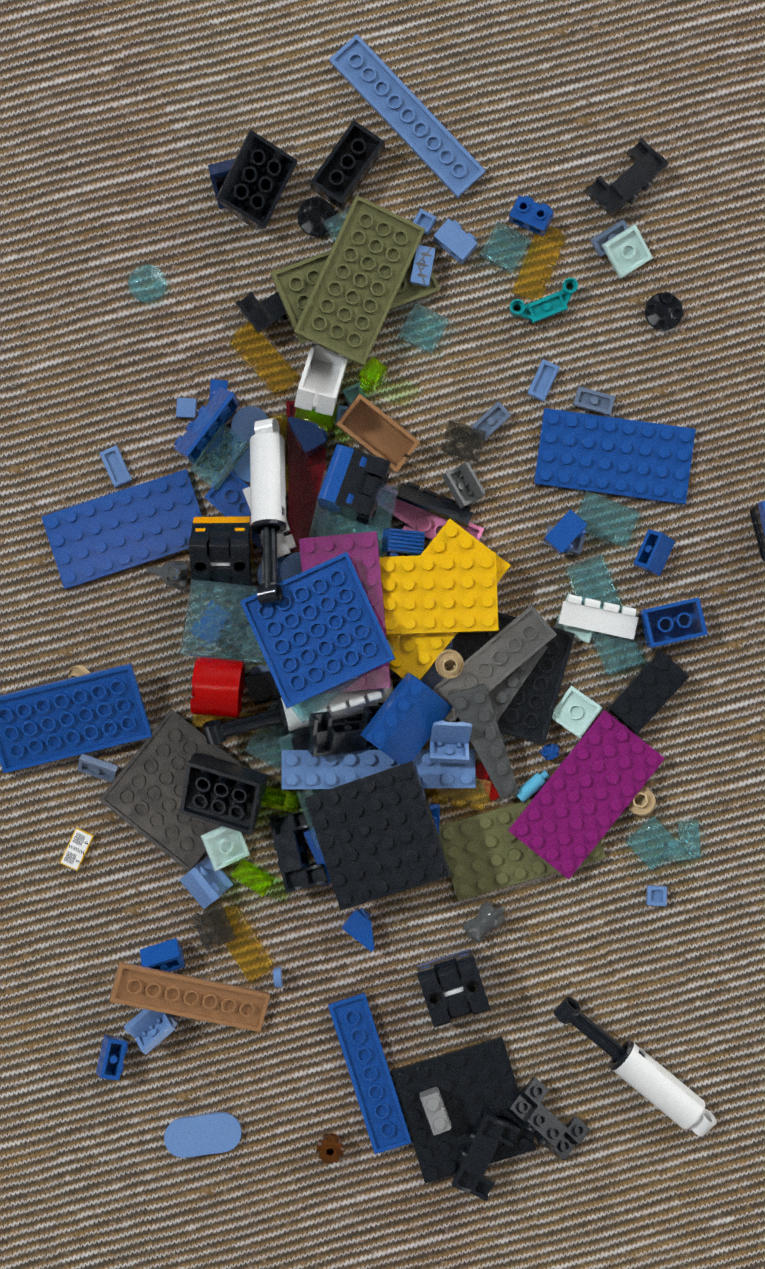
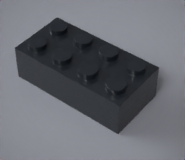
(347, 165)
(647, 692)

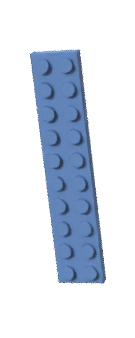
(407, 116)
(303, 771)

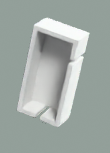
(321, 381)

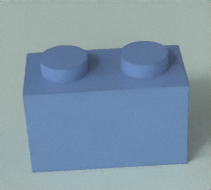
(455, 241)

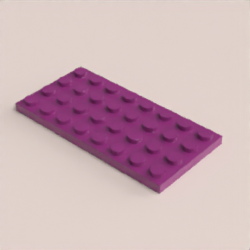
(365, 557)
(586, 794)

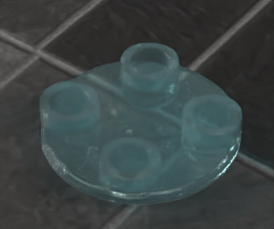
(147, 283)

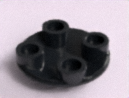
(313, 214)
(663, 311)

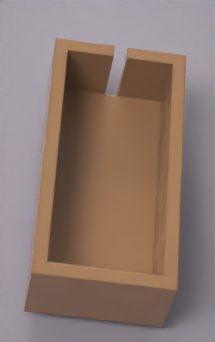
(376, 432)

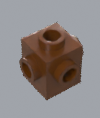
(330, 1141)

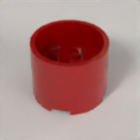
(217, 687)

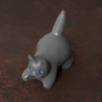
(172, 573)
(487, 920)

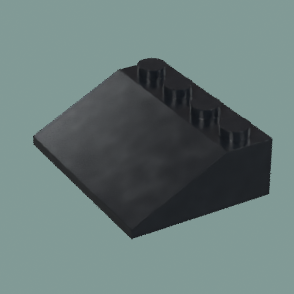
(256, 180)
(223, 793)

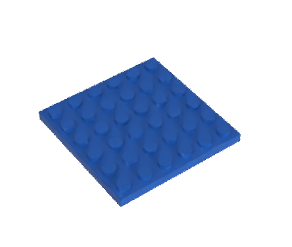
(319, 631)

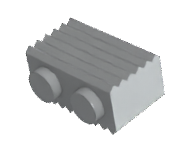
(435, 1110)

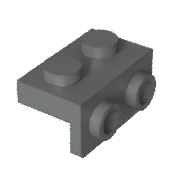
(464, 485)

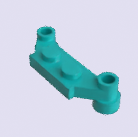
(545, 306)

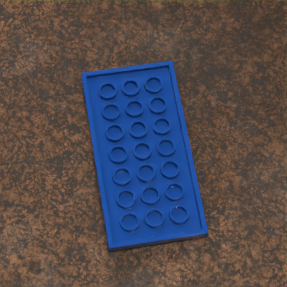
(614, 456)
(122, 529)
(71, 718)

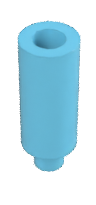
(532, 786)

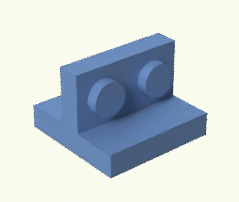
(206, 883)
(150, 1028)

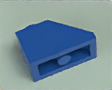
(360, 927)

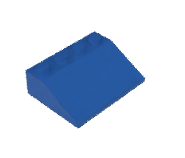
(210, 418)
(406, 719)

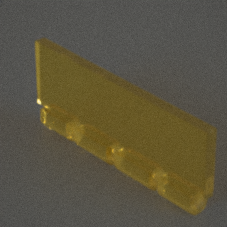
(535, 264)
(269, 361)
(460, 796)
(246, 949)

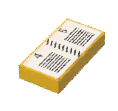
(77, 849)

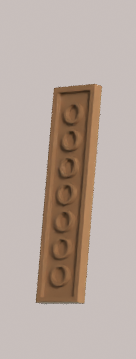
(189, 997)

